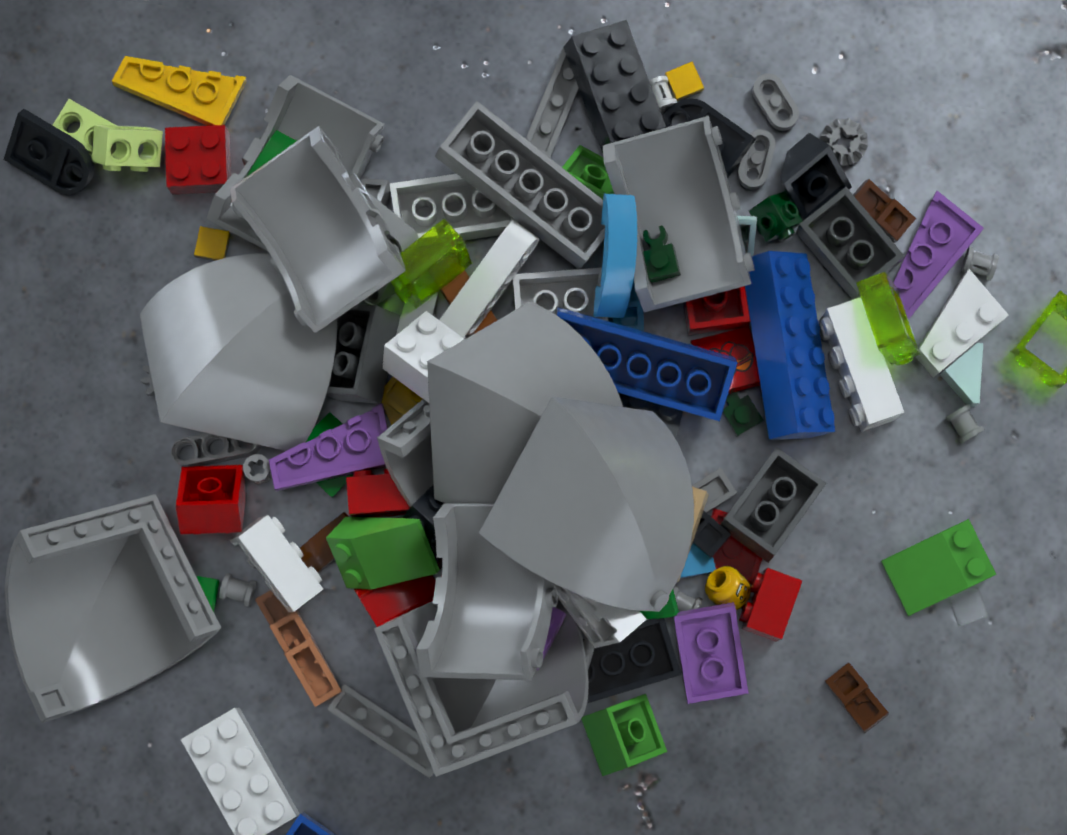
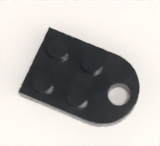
(734, 139)
(48, 154)

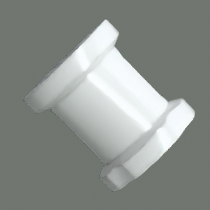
(662, 93)

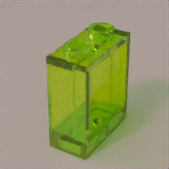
(431, 264)
(888, 319)
(1027, 359)

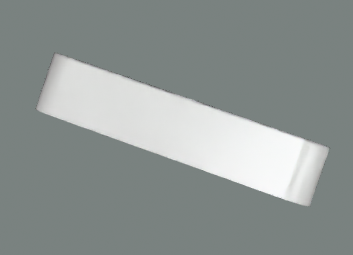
(490, 279)

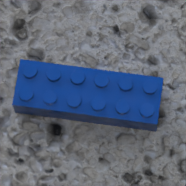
(788, 347)
(658, 366)

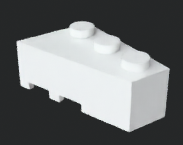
(961, 323)

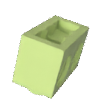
(75, 112)
(127, 144)

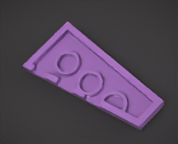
(934, 250)
(333, 453)

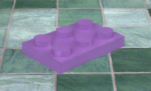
(710, 653)

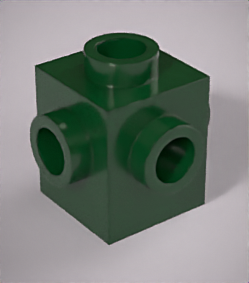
(776, 217)

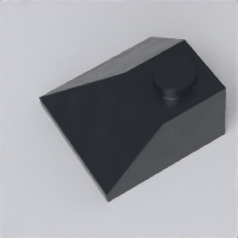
(812, 175)

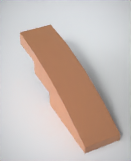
(299, 649)

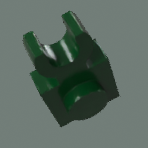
(661, 258)
(741, 413)

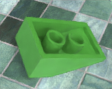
(381, 551)
(938, 567)

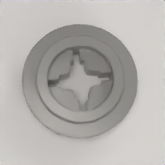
(851, 129)

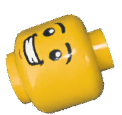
(727, 586)

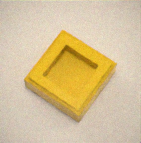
(684, 81)
(212, 243)

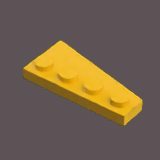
(188, 92)

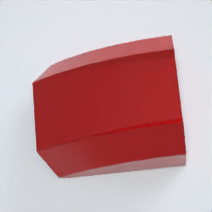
(396, 599)

